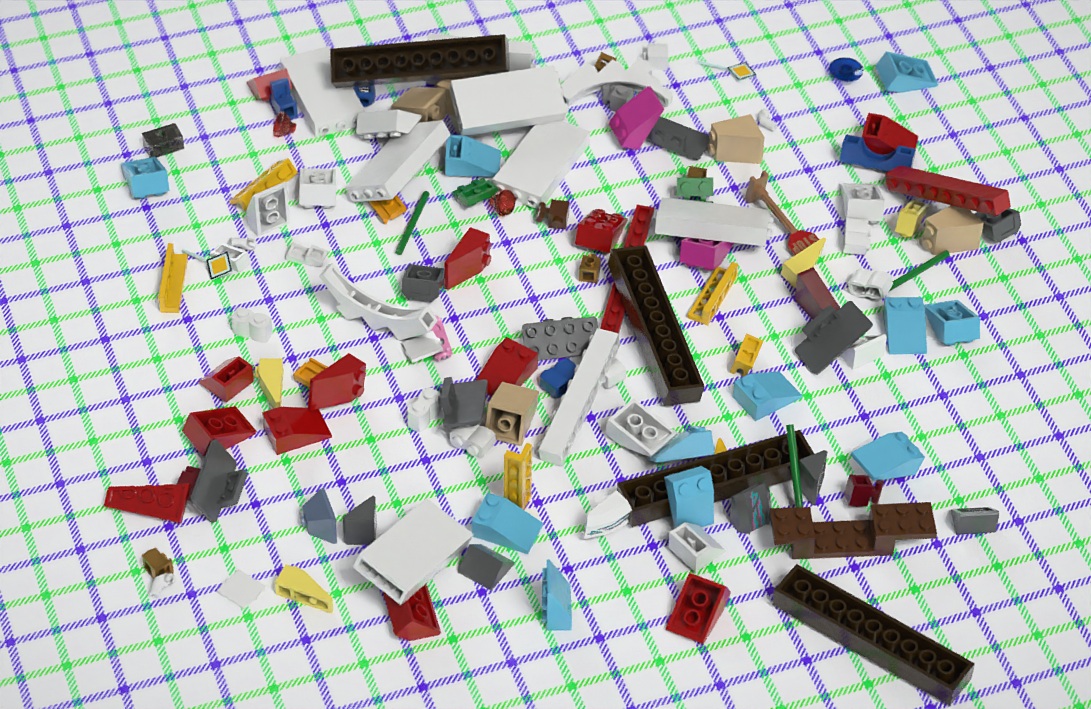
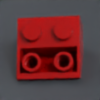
(229, 378)

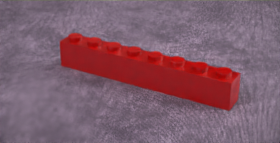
(948, 190)

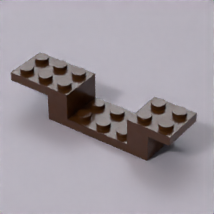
(853, 537)

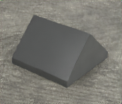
(812, 475)
(975, 520)
(361, 523)
(484, 565)

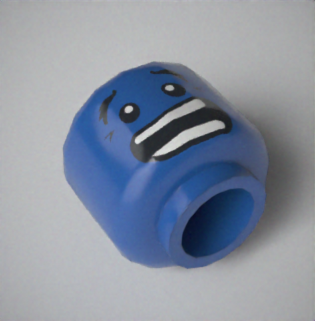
(366, 94)

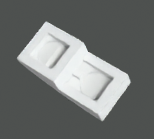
(308, 256)

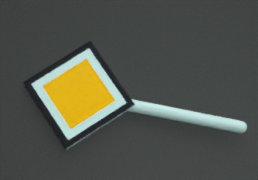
(740, 71)
(218, 265)

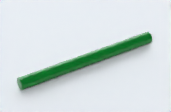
(411, 225)
(918, 270)
(794, 465)

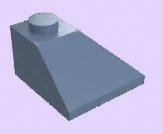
(319, 517)

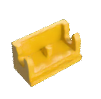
(747, 354)

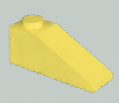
(911, 218)
(802, 261)
(271, 379)
(301, 587)

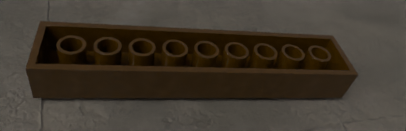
(419, 61)
(655, 325)
(730, 474)
(873, 634)

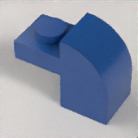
(282, 98)

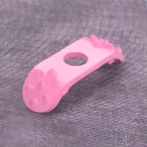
(440, 333)

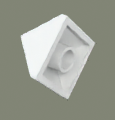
(865, 350)

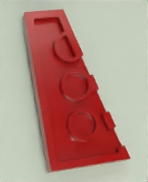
(156, 501)

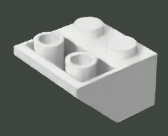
(694, 546)

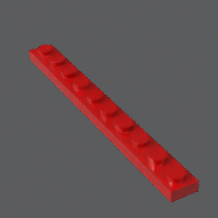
(636, 236)

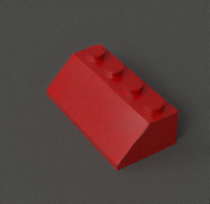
(415, 617)

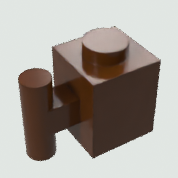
(557, 213)

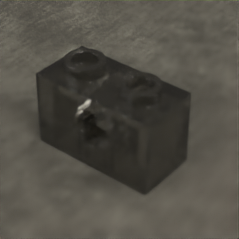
(163, 140)

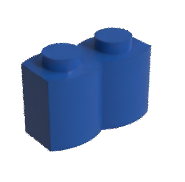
(556, 379)

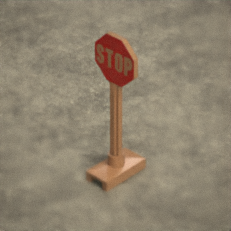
(798, 239)

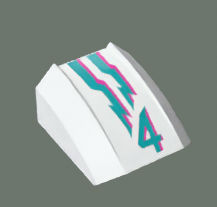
(607, 516)

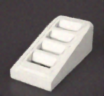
(239, 258)

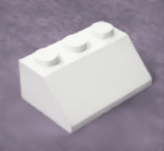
(385, 123)

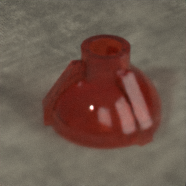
(283, 125)
(503, 202)

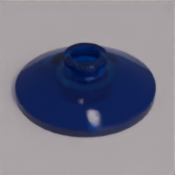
(846, 69)

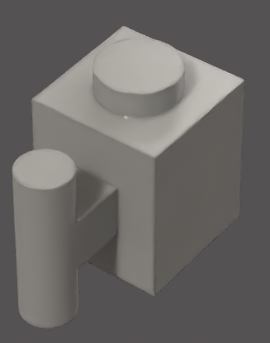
(617, 97)

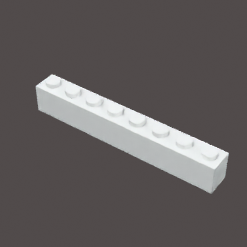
(579, 397)

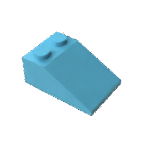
(905, 73)
(145, 177)
(953, 322)
(905, 325)
(764, 393)
(687, 445)
(889, 457)
(691, 497)
(505, 524)

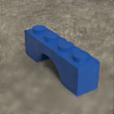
(856, 152)

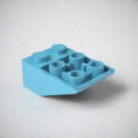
(471, 157)
(556, 599)

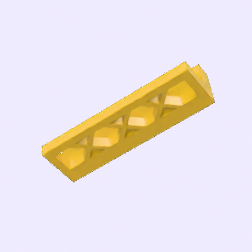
(276, 174)
(172, 281)
(716, 297)
(518, 476)

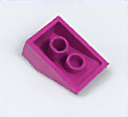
(636, 119)
(703, 252)

